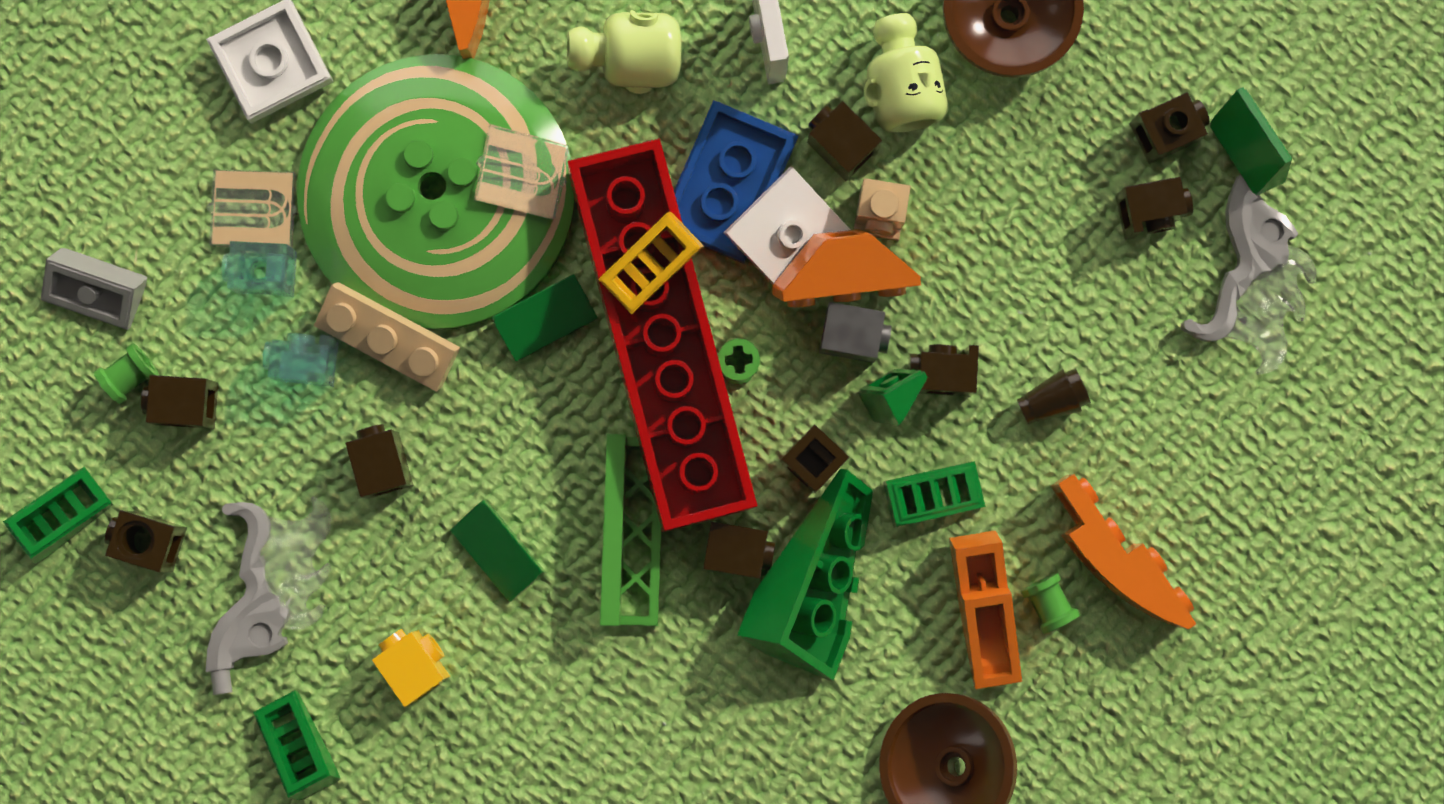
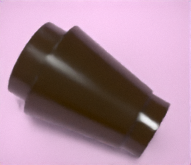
(1055, 397)

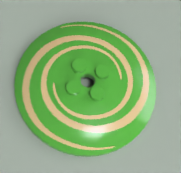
(363, 202)

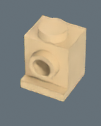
(882, 208)

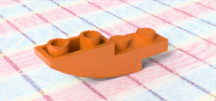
(1129, 573)

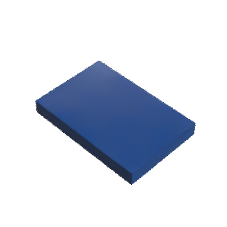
(727, 172)

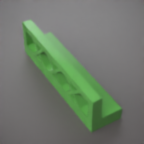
(614, 539)

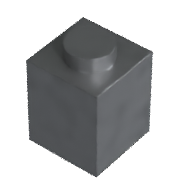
(854, 333)

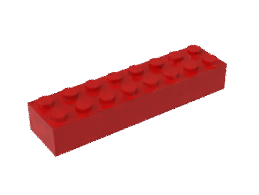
(664, 345)

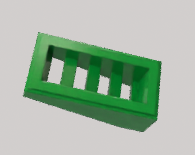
(48, 501)
(897, 504)
(311, 739)

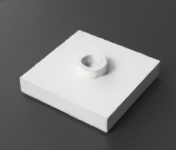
(768, 31)
(269, 60)
(782, 224)

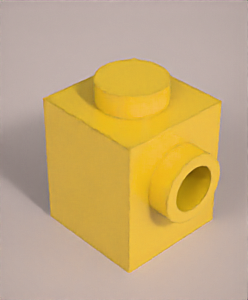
(411, 665)

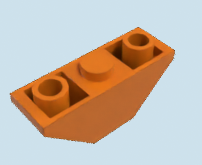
(843, 267)

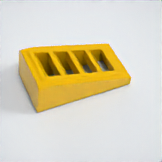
(680, 233)

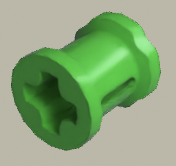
(749, 351)
(125, 373)
(1050, 603)

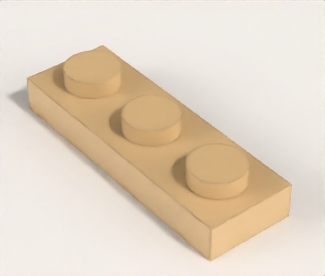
(386, 336)

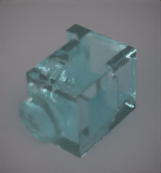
(242, 260)
(301, 359)

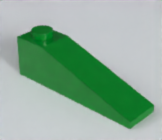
(806, 593)

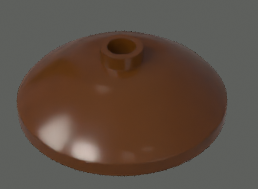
(1017, 49)
(929, 739)

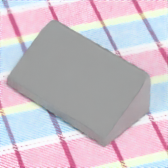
(92, 287)

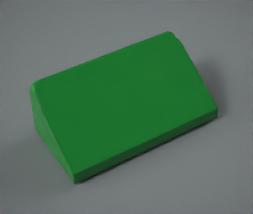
(1251, 143)
(544, 317)
(892, 395)
(497, 550)

